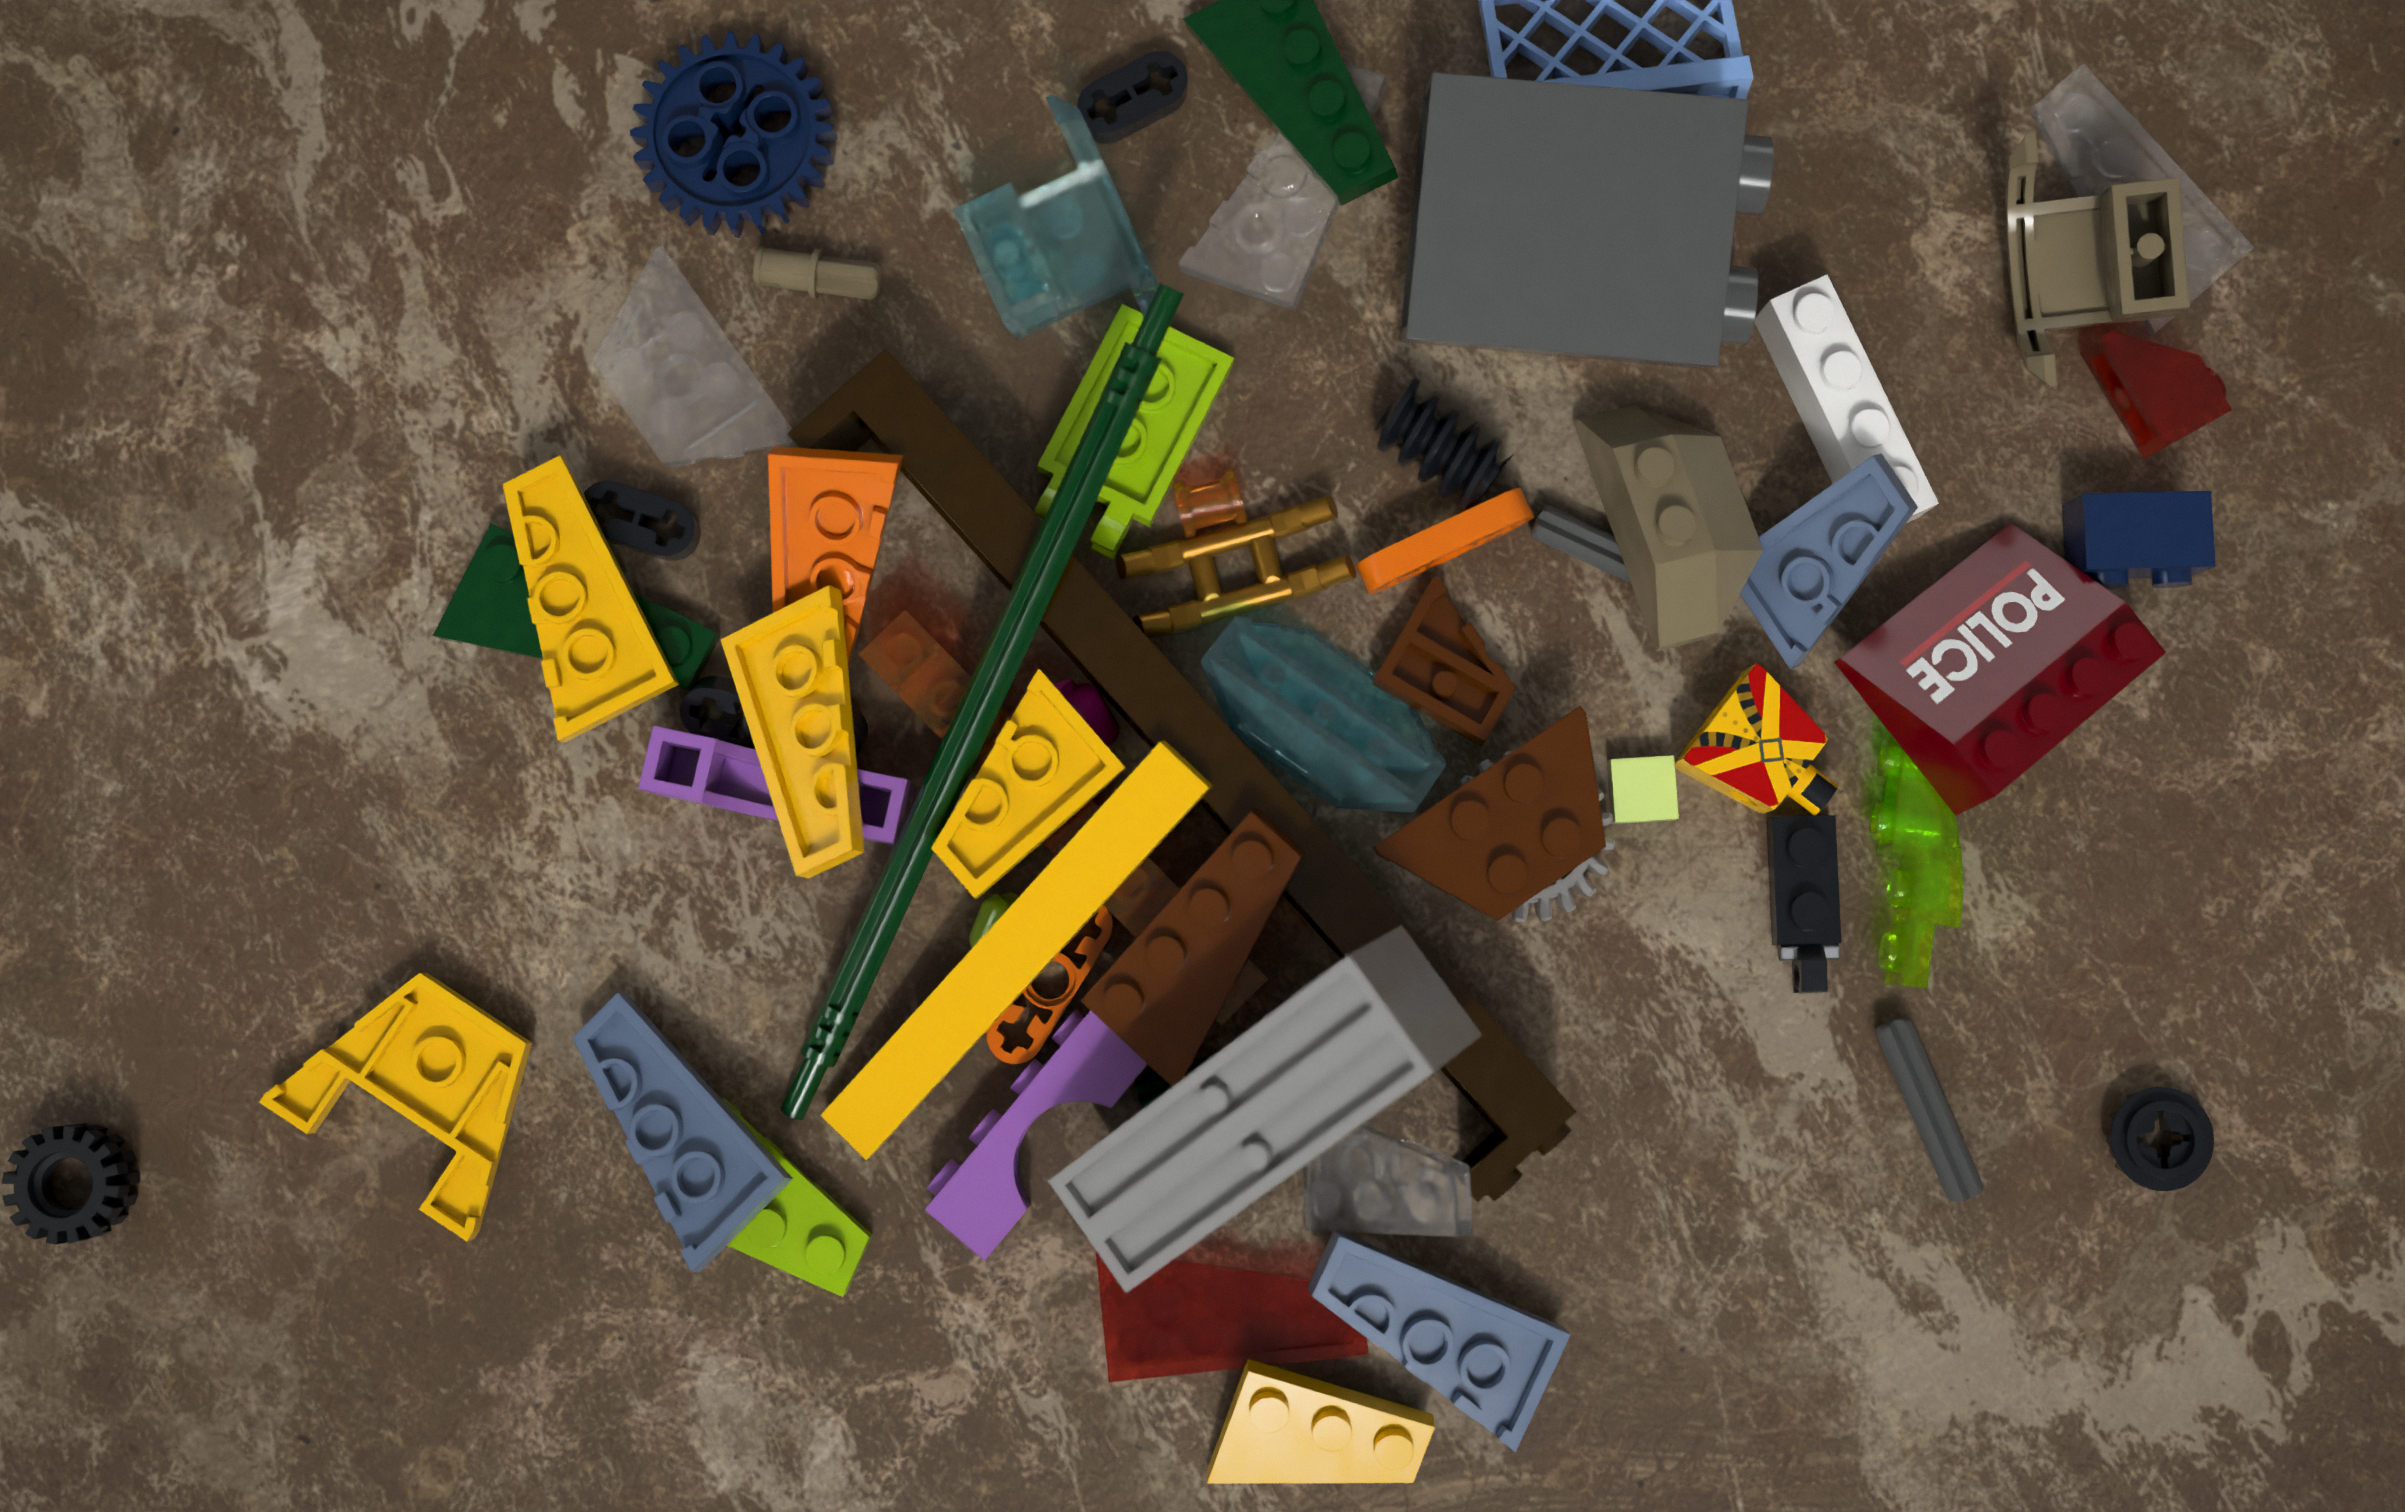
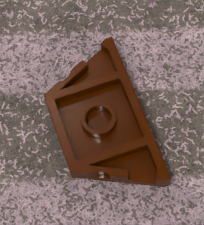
(1510, 825)

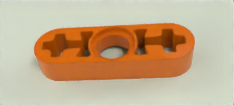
(1444, 541)
(1038, 1028)

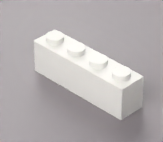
(1837, 387)

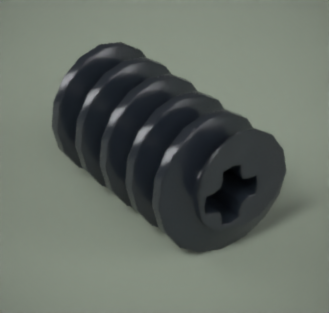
(1440, 445)

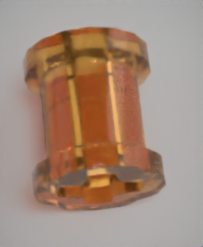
(1209, 503)

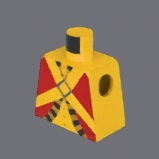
(1759, 747)

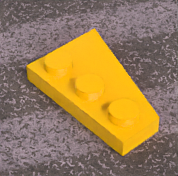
(1028, 787)

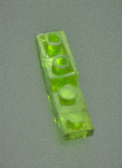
(1928, 886)

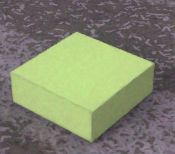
(1643, 789)

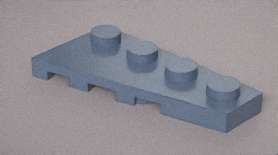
(691, 1145)
(1454, 1337)

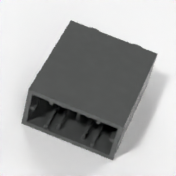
(1582, 221)

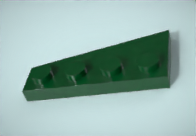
(1300, 86)
(494, 613)

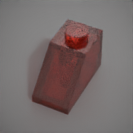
(2155, 389)

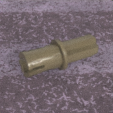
(816, 273)

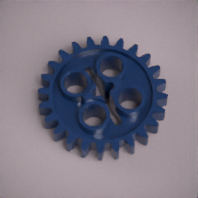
(684, 111)

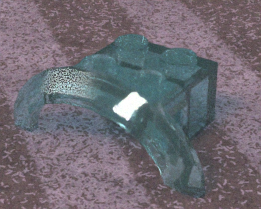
(1059, 242)

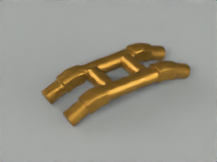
(1259, 537)

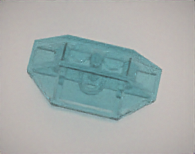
(1321, 717)

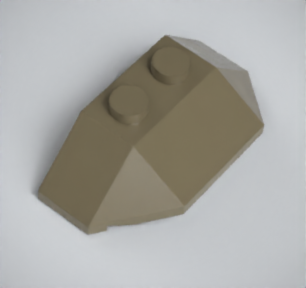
(1672, 518)

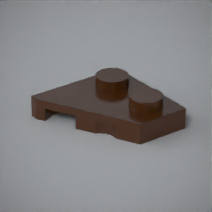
(1444, 669)

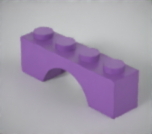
(732, 780)
(986, 1193)

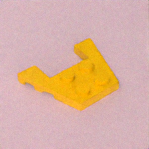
(437, 1066)

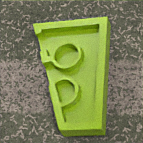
(804, 1230)

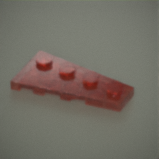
(1215, 1320)

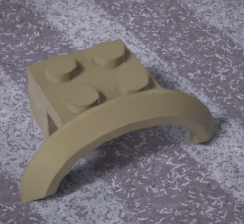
(2089, 257)

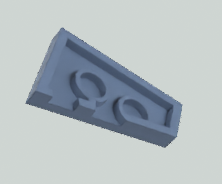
(1824, 554)

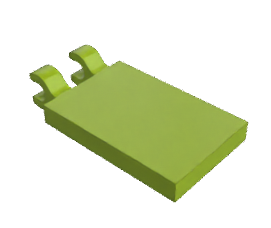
(1158, 437)

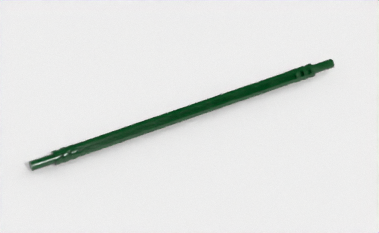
(982, 699)

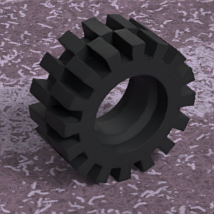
(34, 1191)

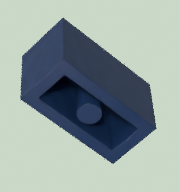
(2140, 536)

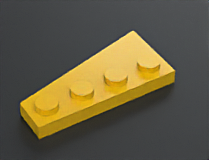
(587, 619)
(801, 721)

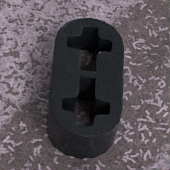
(1126, 84)
(644, 507)

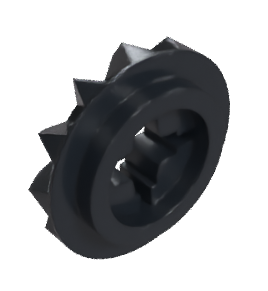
(2181, 1160)

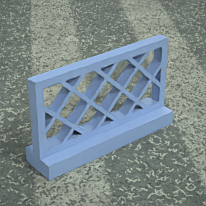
(1693, 76)

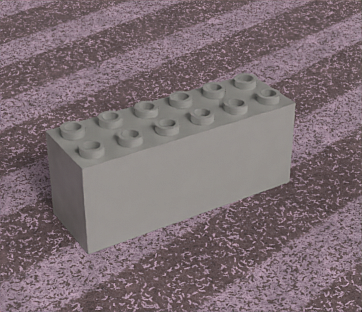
(1265, 1106)

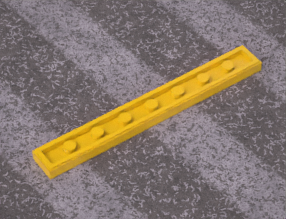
(1017, 948)

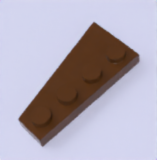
(1186, 961)

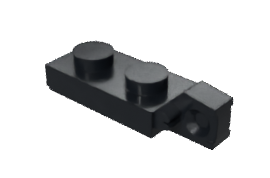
(1804, 896)

